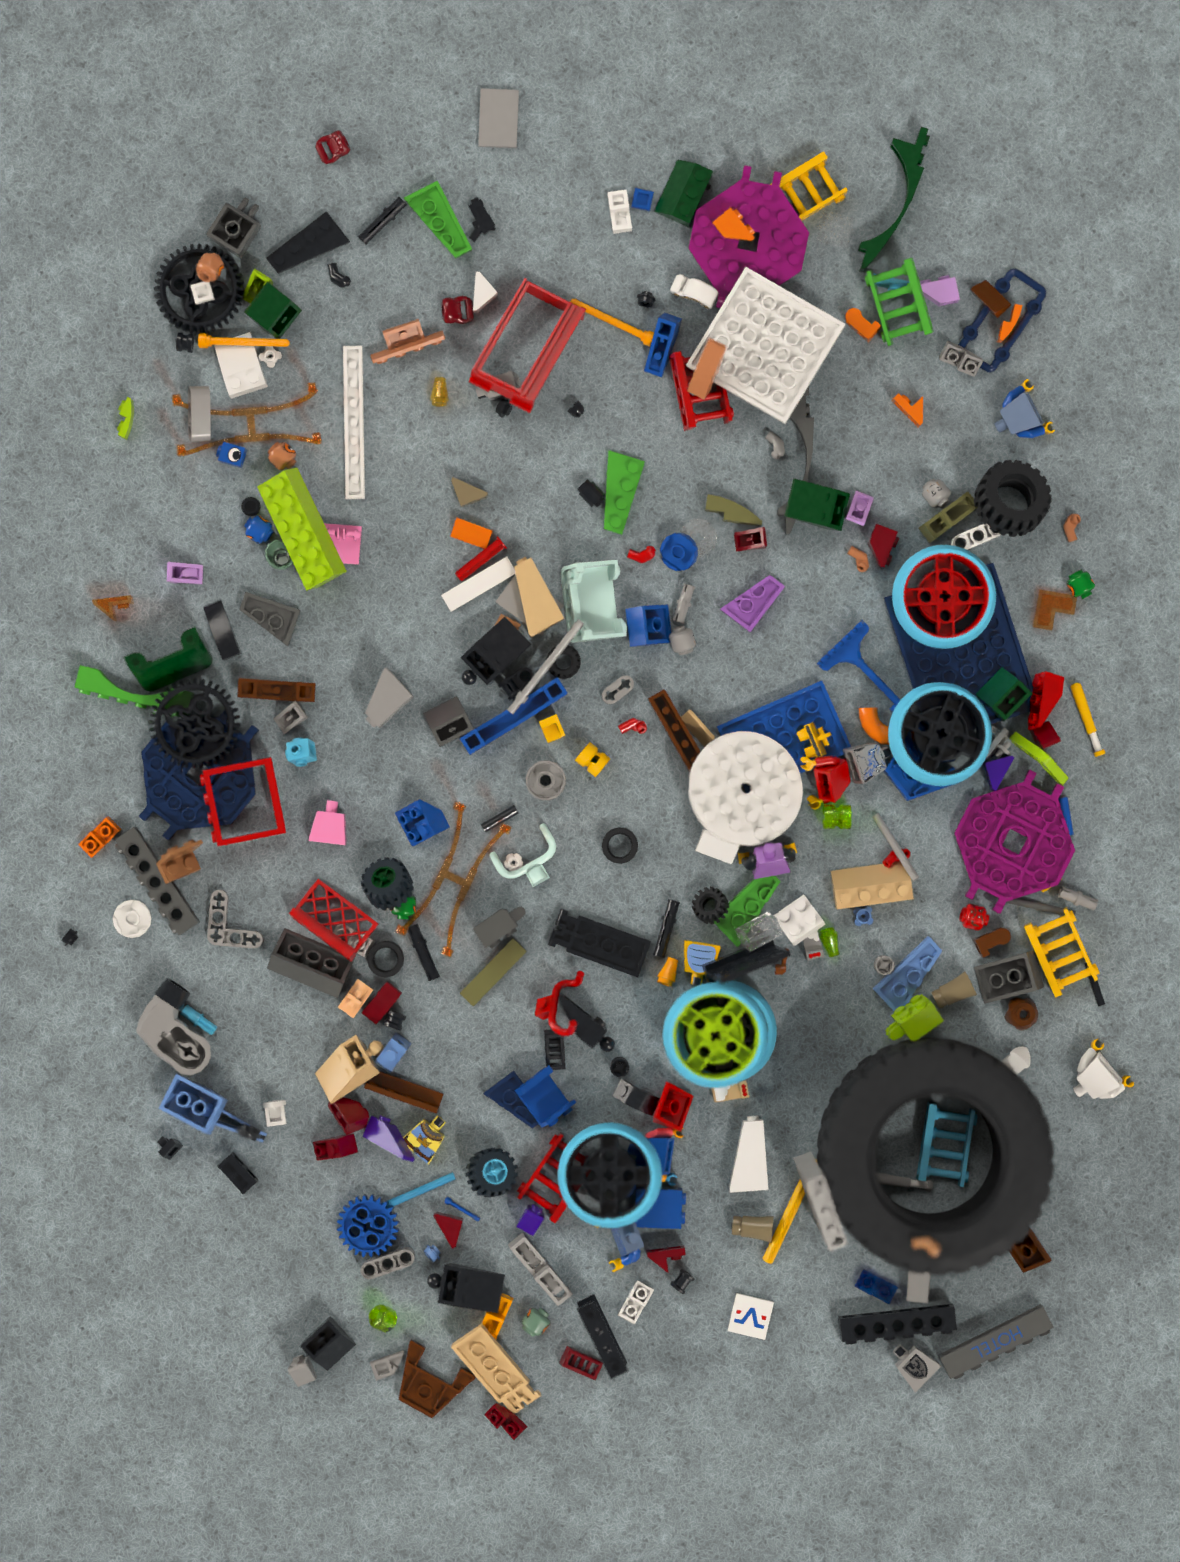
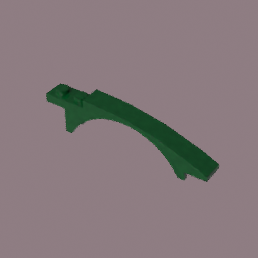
(909, 156)

